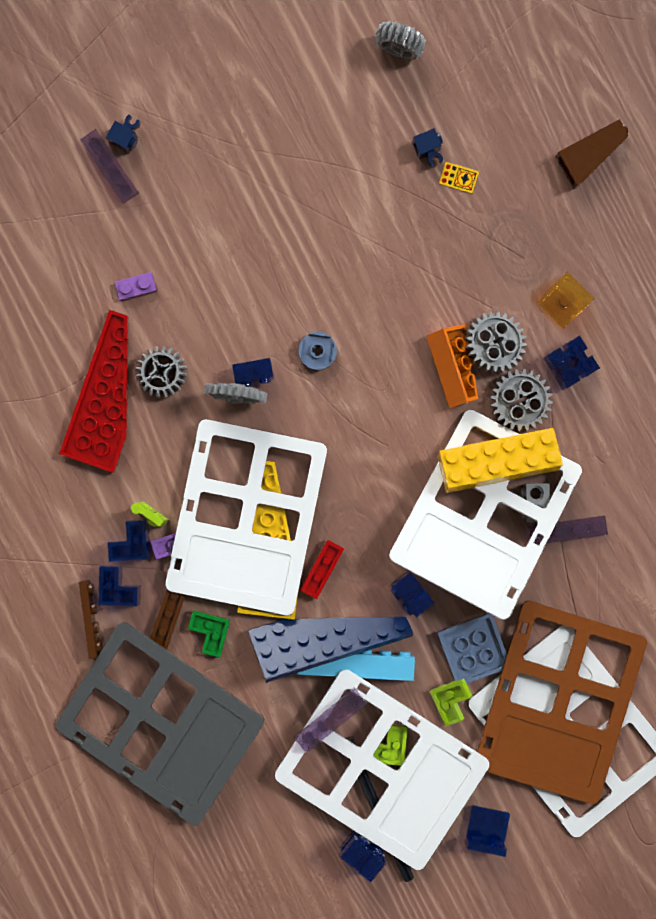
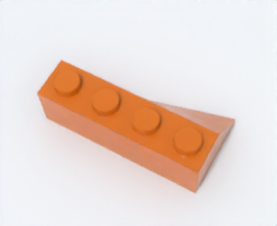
(453, 364)

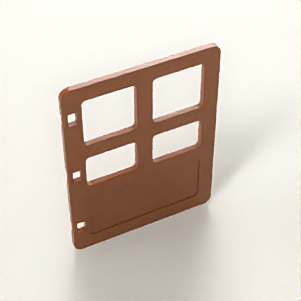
(545, 746)

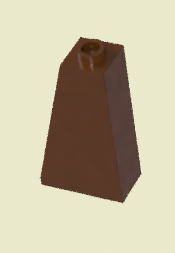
(590, 152)

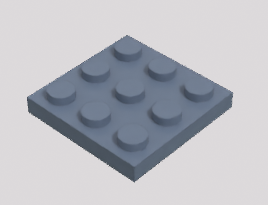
(473, 648)

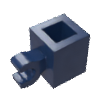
(123, 135)
(428, 145)

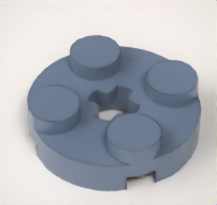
(311, 342)

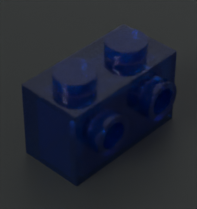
(253, 371)

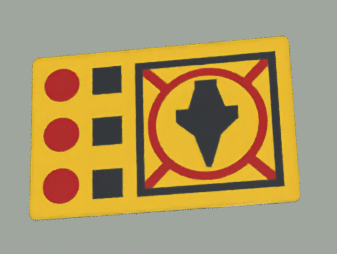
(459, 177)

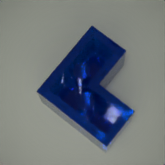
(135, 547)
(111, 588)

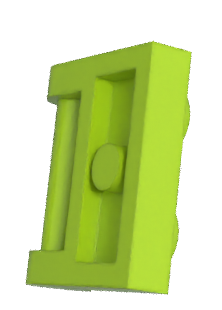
(154, 517)

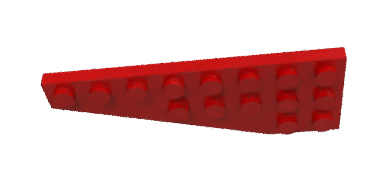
(100, 416)

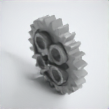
(480, 348)
(235, 393)
(528, 415)

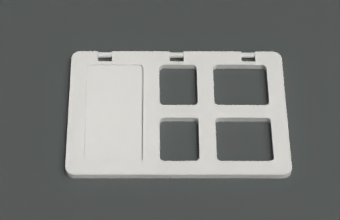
(463, 552)
(237, 563)
(541, 695)
(419, 797)

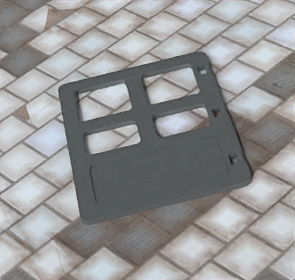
(197, 749)

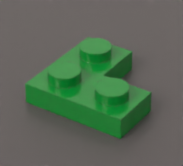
(214, 628)

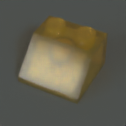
(565, 300)

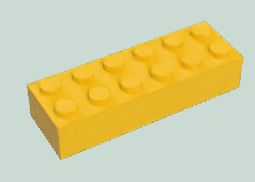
(499, 460)

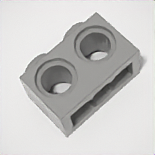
(541, 501)

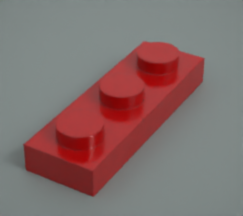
(322, 569)

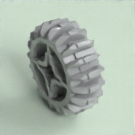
(400, 40)
(153, 375)

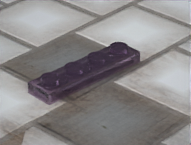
(109, 166)
(574, 529)
(330, 720)

